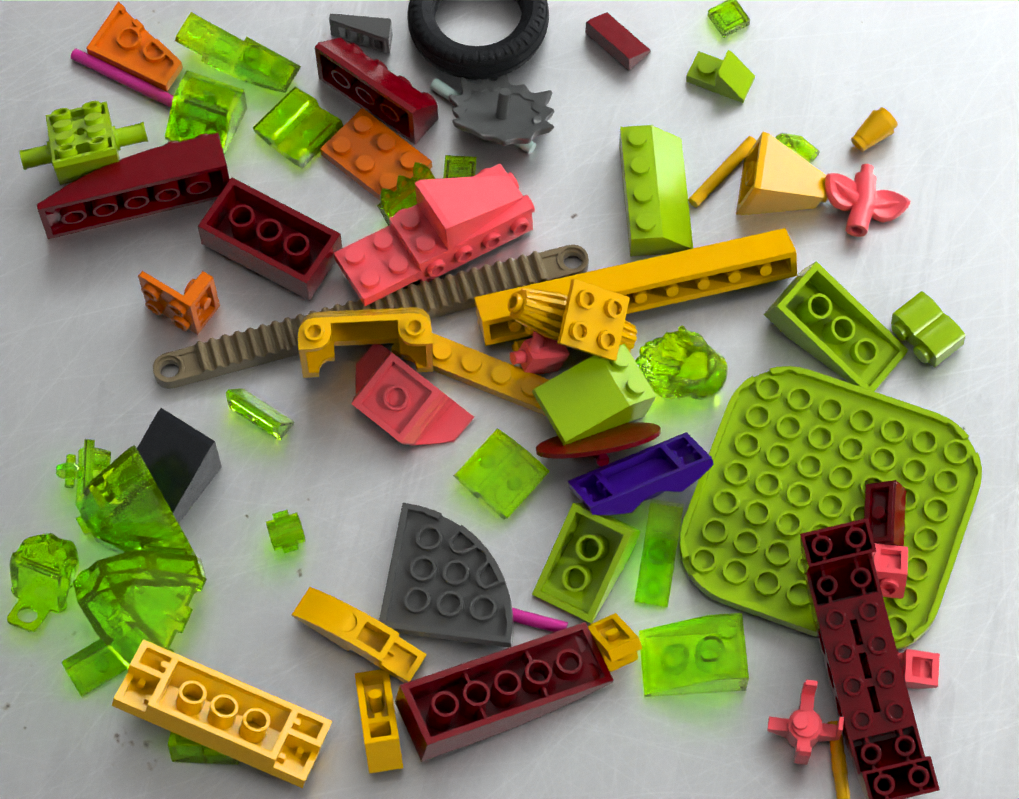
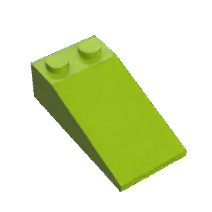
(836, 328)

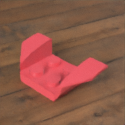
(405, 401)

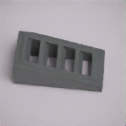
(363, 30)

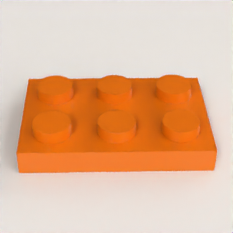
(372, 153)

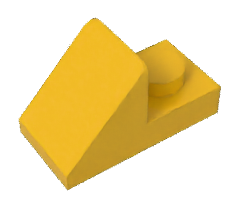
(615, 641)

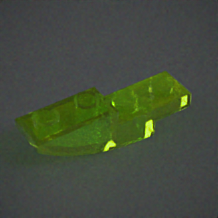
(236, 57)

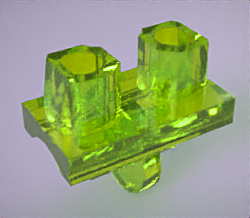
(88, 460)

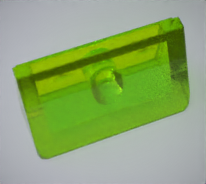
(258, 412)
(92, 667)

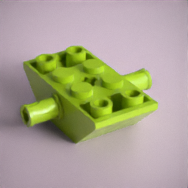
(81, 141)

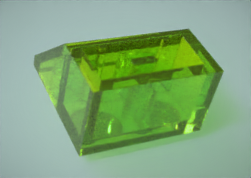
(205, 107)

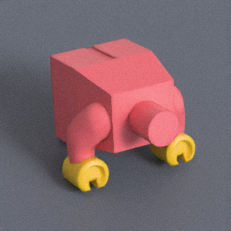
(538, 354)

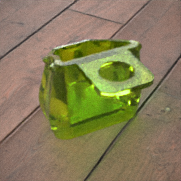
(41, 577)

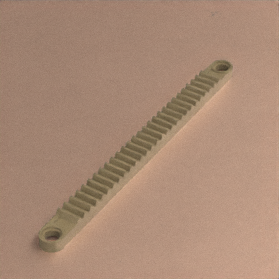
(436, 298)

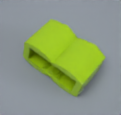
(927, 329)

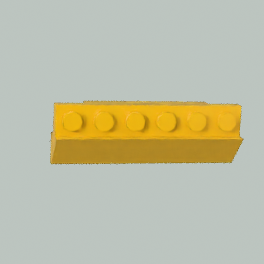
(222, 713)

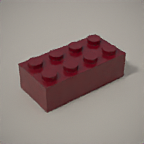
(270, 238)

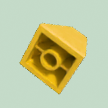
(778, 180)

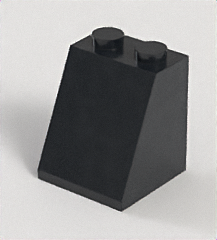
(178, 460)

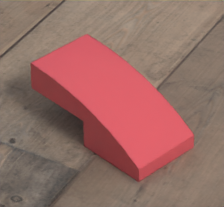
(920, 668)

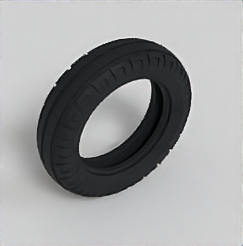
(478, 61)

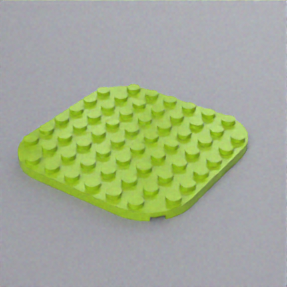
(798, 462)

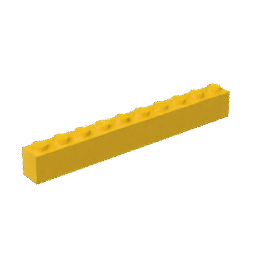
(661, 279)

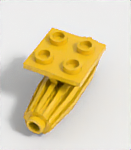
(584, 320)

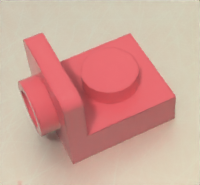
(891, 569)

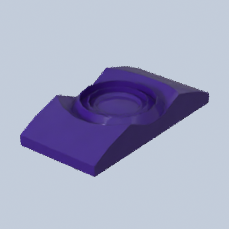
(642, 476)

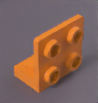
(187, 310)

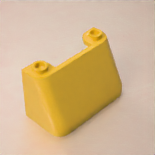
(327, 329)

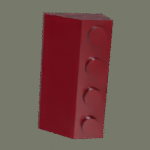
(376, 88)

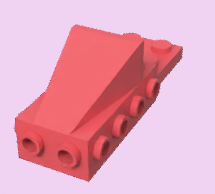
(444, 230)

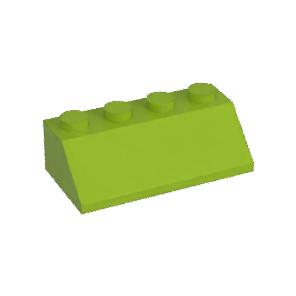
(654, 191)

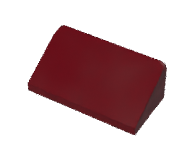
(616, 40)
(886, 511)

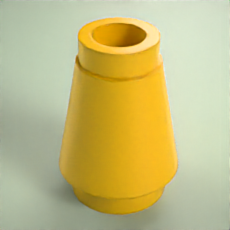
(875, 128)

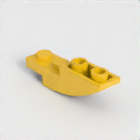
(360, 633)

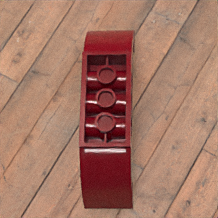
(864, 663)

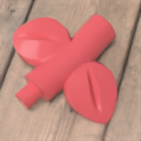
(863, 200)

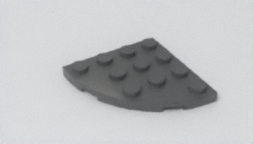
(445, 583)

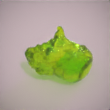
(682, 366)

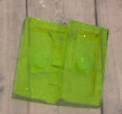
(297, 127)
(501, 473)

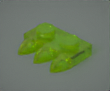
(405, 194)

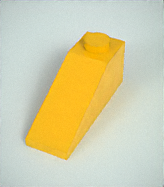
(378, 721)

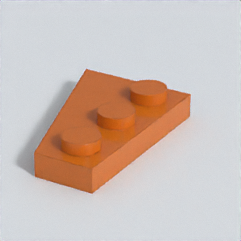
(132, 49)

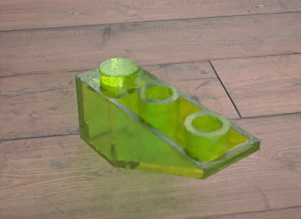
(659, 552)

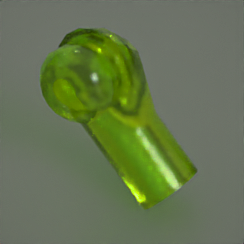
(800, 145)

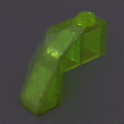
(129, 511)
(139, 598)

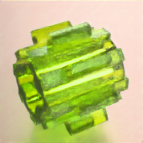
(285, 531)

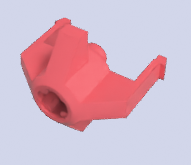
(805, 726)

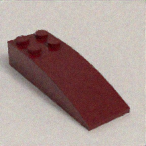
(139, 186)
(500, 690)

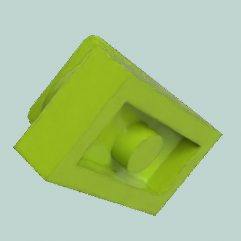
(724, 77)

